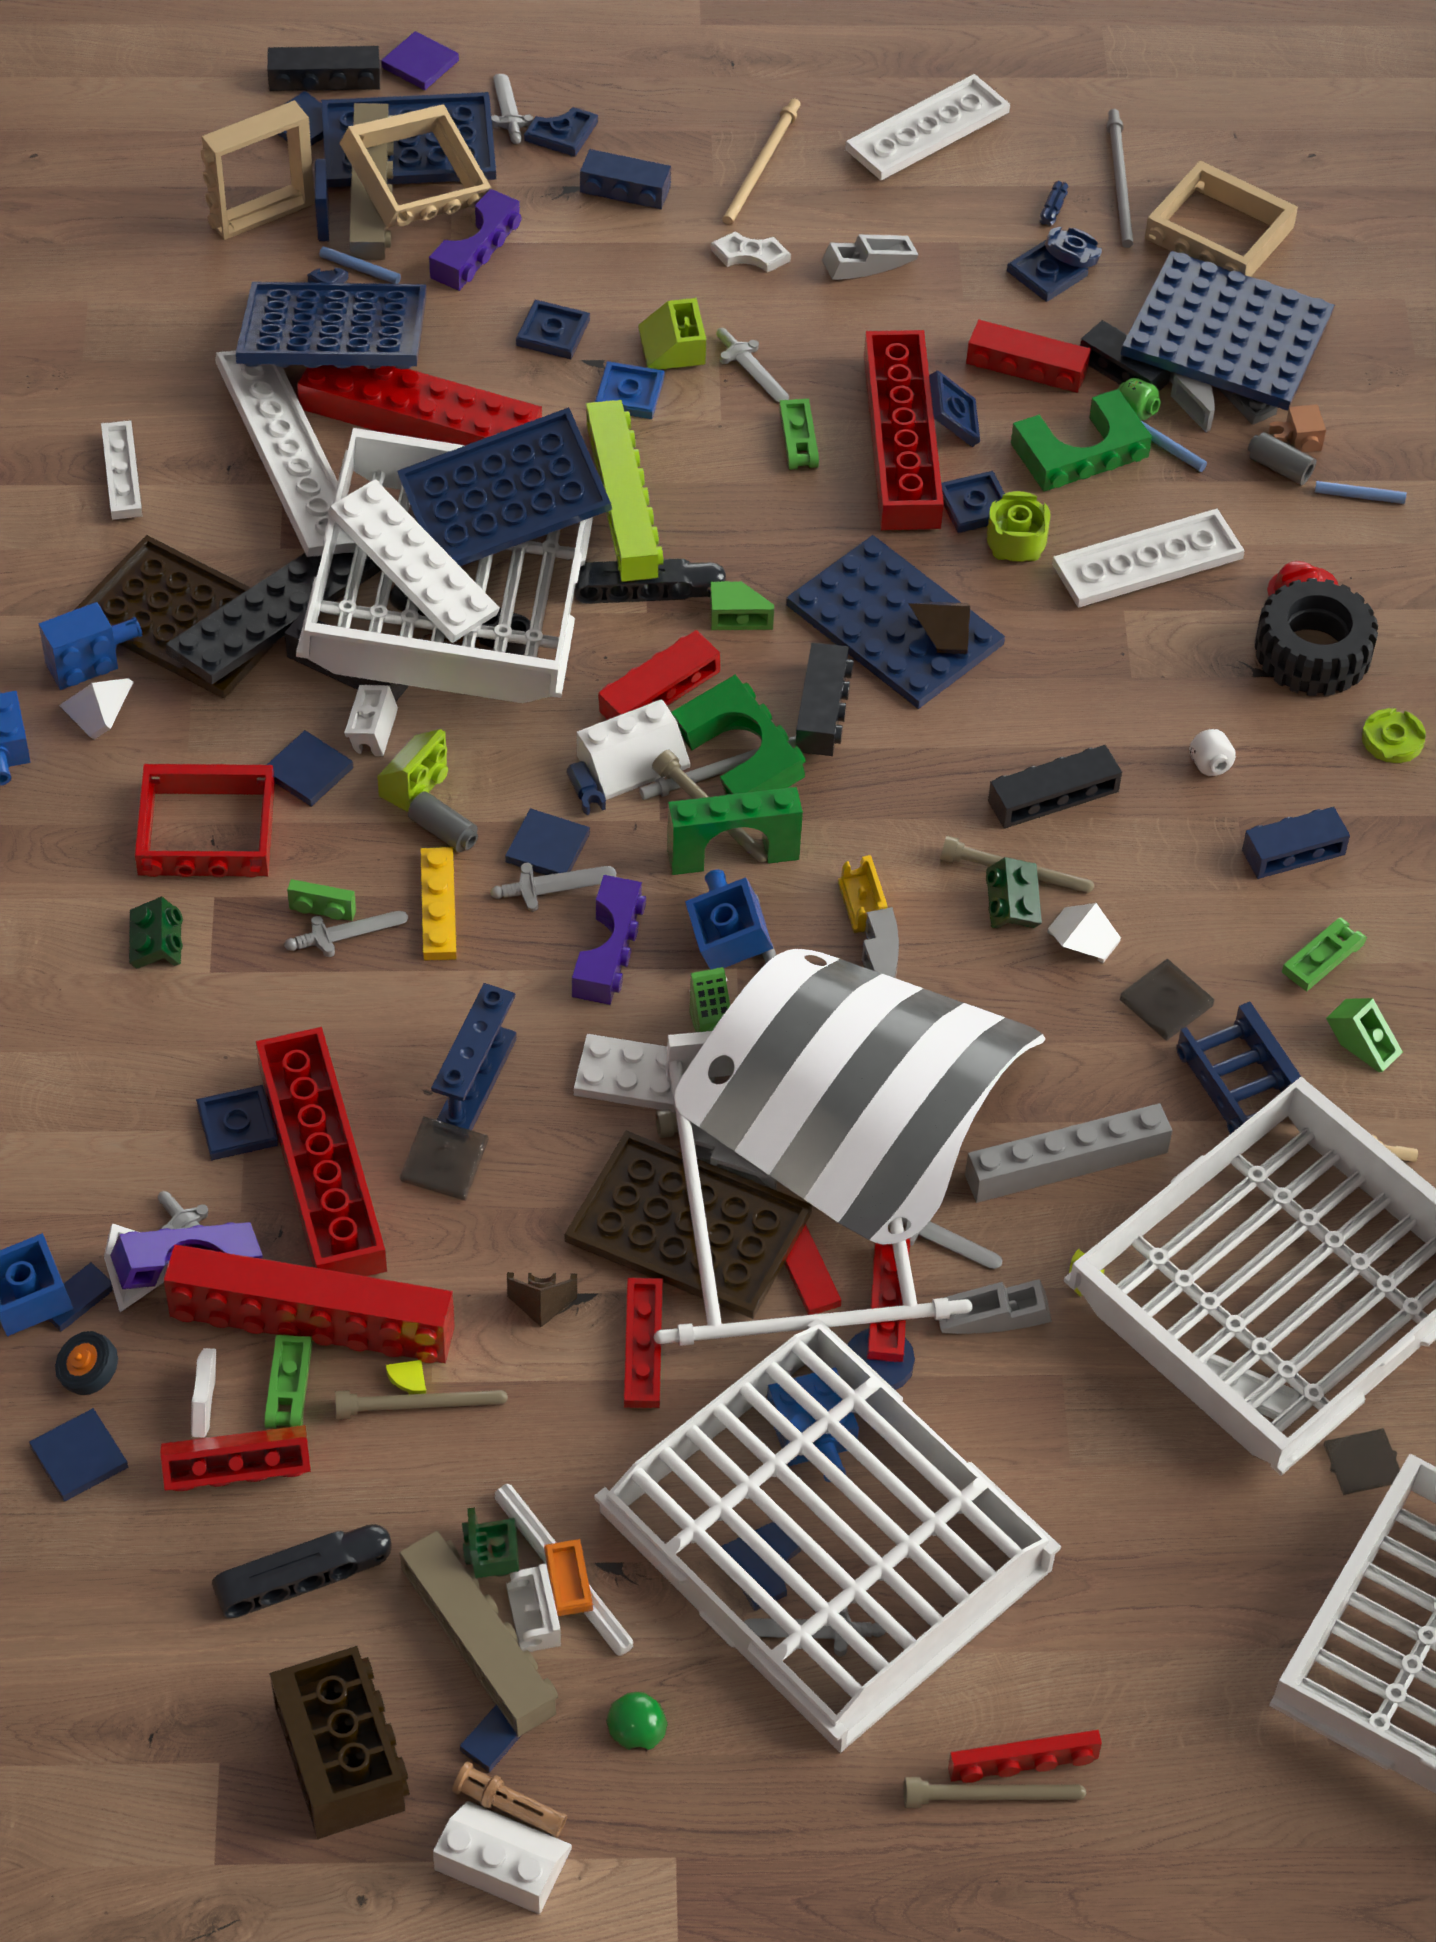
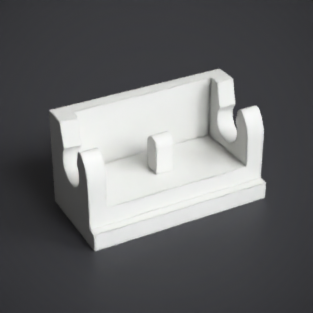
(371, 718)
(534, 1609)

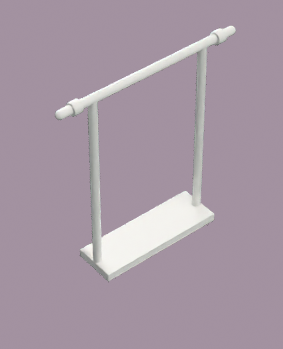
(680, 1054)

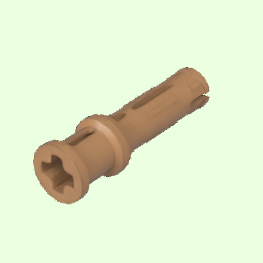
(493, 1792)

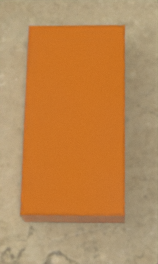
(568, 1577)

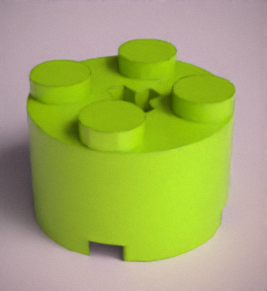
(1018, 527)

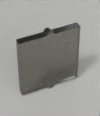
(1362, 1461)

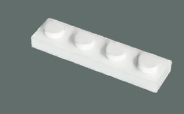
(121, 470)

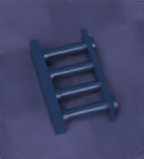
(1264, 1051)
(476, 1058)

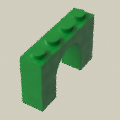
(1059, 464)
(734, 707)
(698, 820)

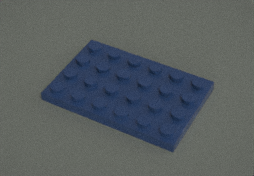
(417, 157)
(506, 488)
(865, 606)

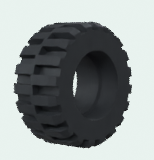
(1310, 665)

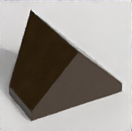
(945, 624)
(542, 1296)

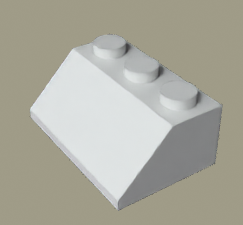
(625, 747)
(500, 1856)

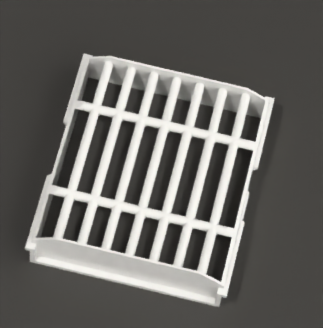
(433, 662)
(1367, 1166)
(883, 1408)
(1330, 1713)

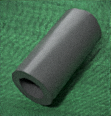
(1282, 458)
(443, 822)

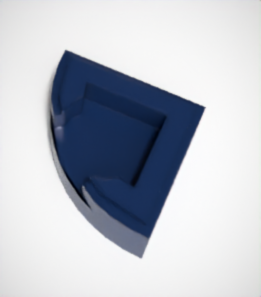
(329, 276)

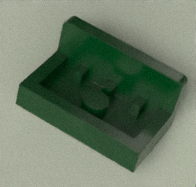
(1013, 893)
(155, 933)
(490, 1546)

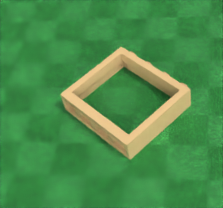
(403, 126)
(1234, 193)
(272, 205)

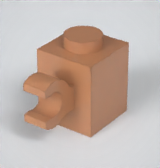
(1302, 428)

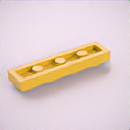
(438, 904)

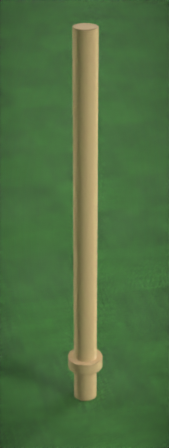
(787, 116)

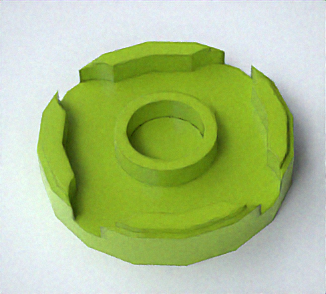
(1393, 735)

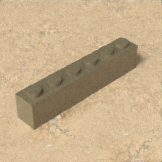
(367, 228)
(479, 1633)

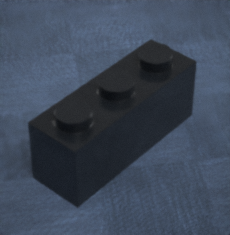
(1105, 358)

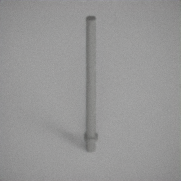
(1114, 128)
(663, 786)

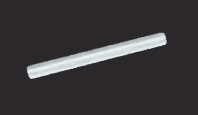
(538, 1536)

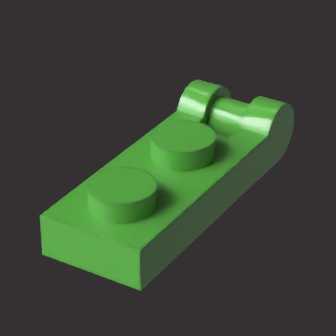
(798, 433)
(1323, 954)
(288, 1380)

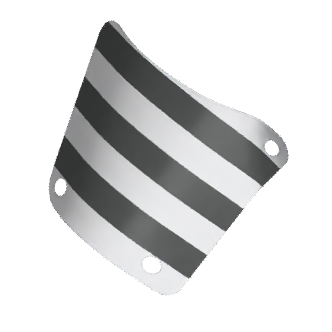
(850, 1087)

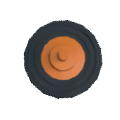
(86, 1363)

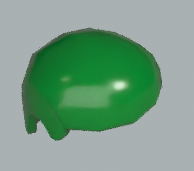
(636, 1721)

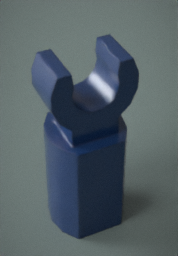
(585, 786)

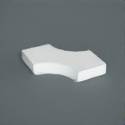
(741, 250)
(203, 1392)

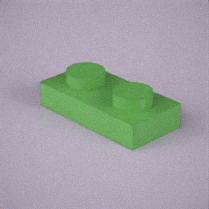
(321, 900)

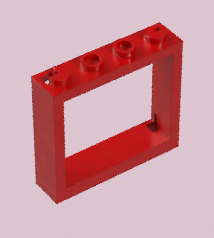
(204, 779)

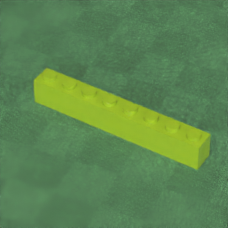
(623, 480)

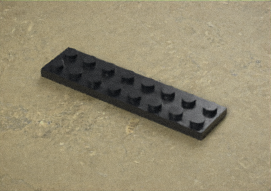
(259, 616)

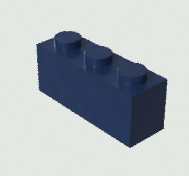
(625, 179)
(1295, 842)

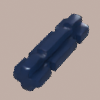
(1054, 203)

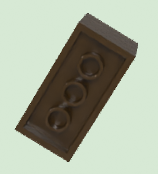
(340, 1741)

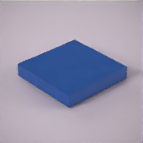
(633, 385)

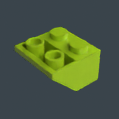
(674, 335)
(414, 769)

